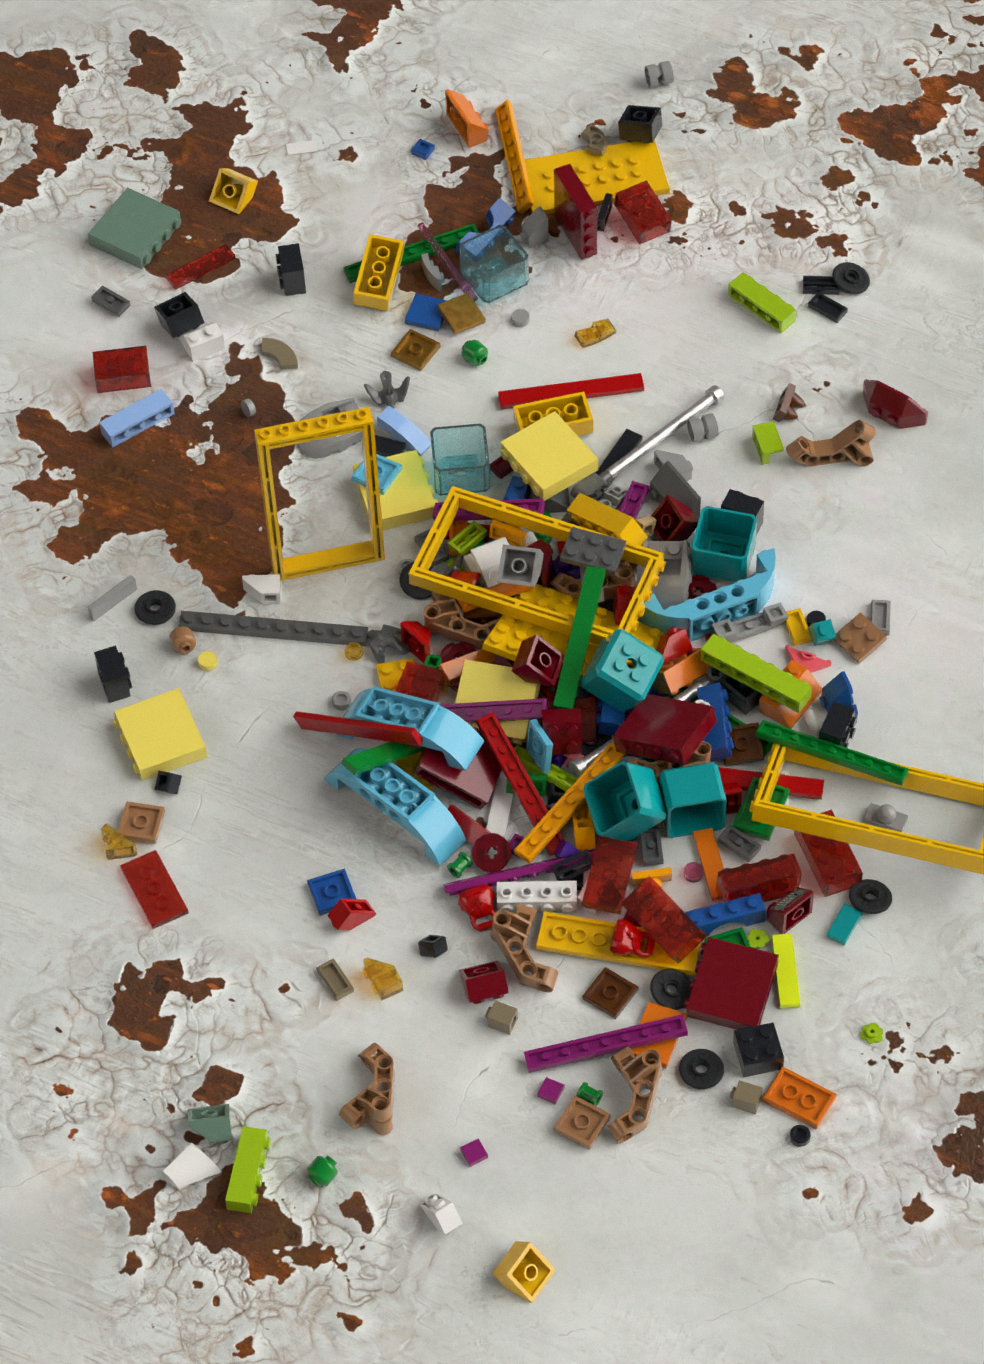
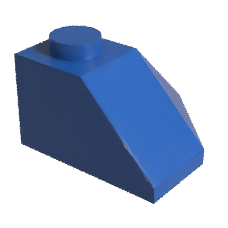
(838, 690)

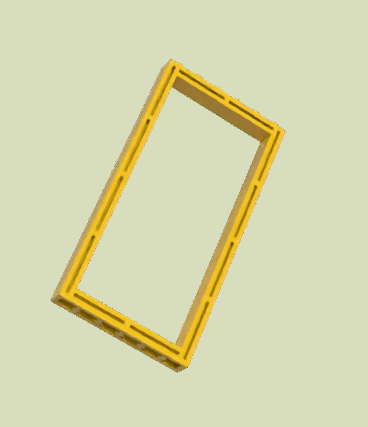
(307, 431)
(460, 498)
(865, 834)

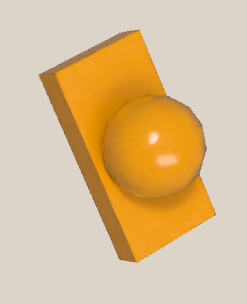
(513, 533)
(659, 875)

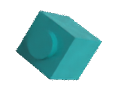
(822, 632)

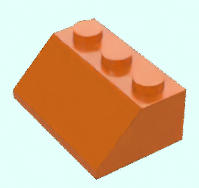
(465, 119)
(680, 672)
(781, 713)

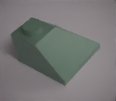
(212, 1122)

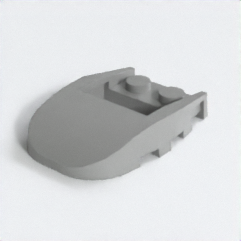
(323, 447)
(671, 589)

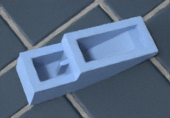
(403, 430)

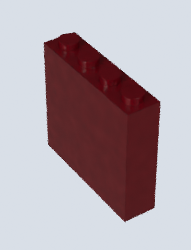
(575, 211)
(665, 729)
(472, 785)
(731, 984)

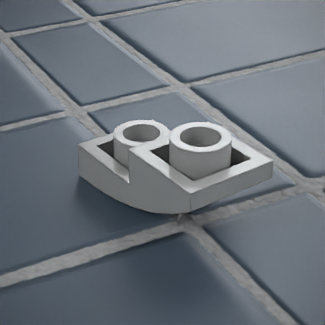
(432, 272)
(613, 497)

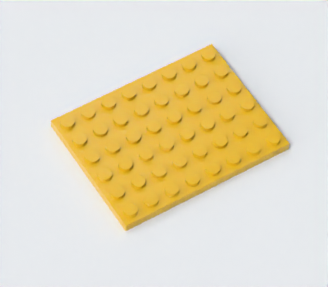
(510, 632)

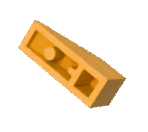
(583, 829)

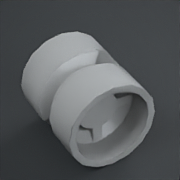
(659, 74)
(705, 427)

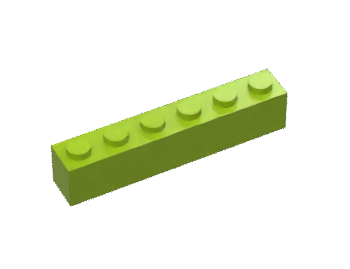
(756, 673)

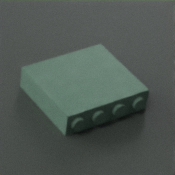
(134, 228)

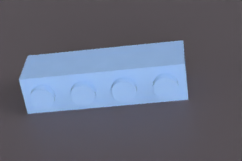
(137, 418)

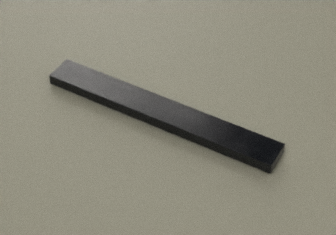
(626, 443)

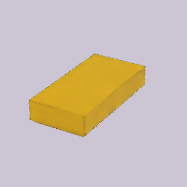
(797, 627)

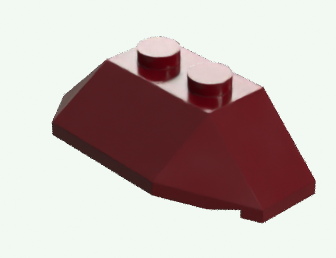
(892, 405)

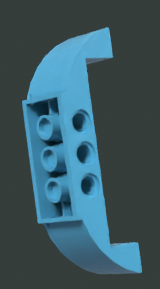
(728, 602)
(435, 724)
(407, 804)

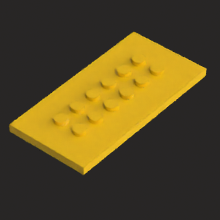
(616, 170)

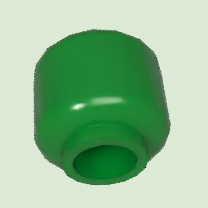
(474, 352)
(322, 1170)

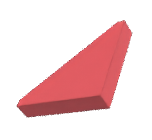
(807, 659)

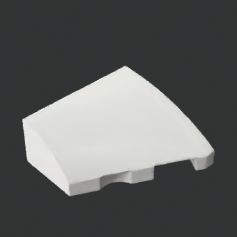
(190, 1168)

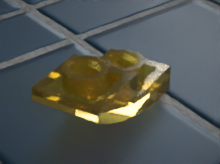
(596, 333)

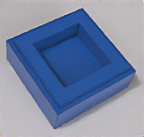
(423, 149)

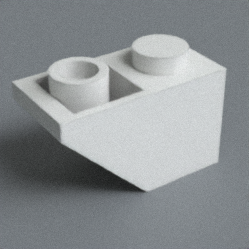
(263, 587)
(441, 1213)

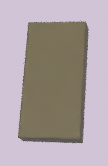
(335, 979)

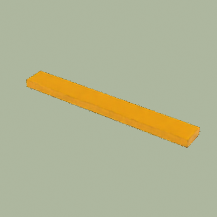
(514, 157)
(565, 806)

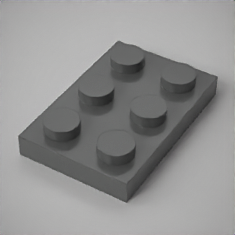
(593, 549)

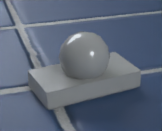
(885, 817)

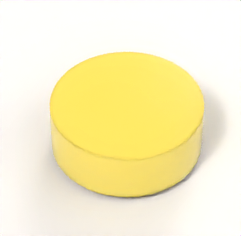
(207, 660)

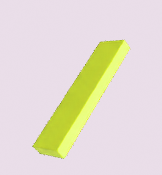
(786, 971)

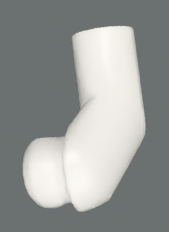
(811, 722)

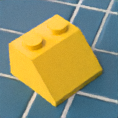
(232, 190)
(524, 1270)

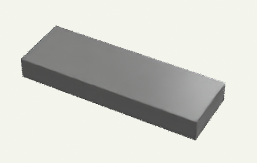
(112, 597)

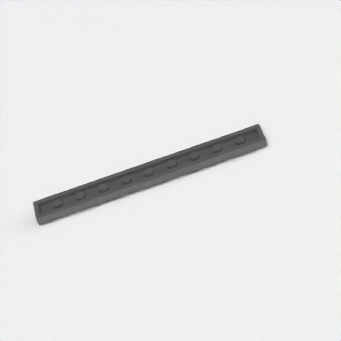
(273, 628)

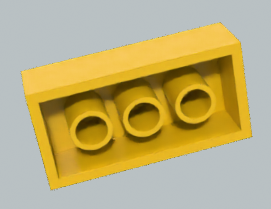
(378, 272)
(571, 408)
(605, 520)

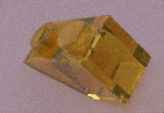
(384, 978)

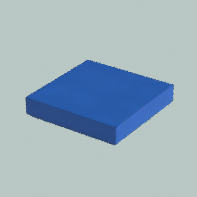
(424, 312)
(330, 889)

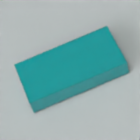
(844, 924)

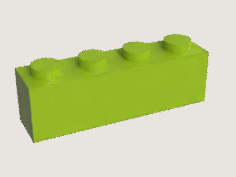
(762, 302)
(247, 1169)

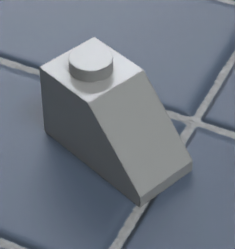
(535, 229)
(678, 461)

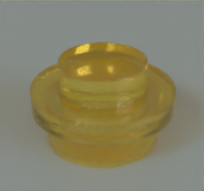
(354, 651)

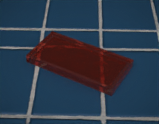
(609, 875)
(154, 889)

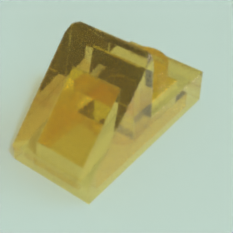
(118, 844)

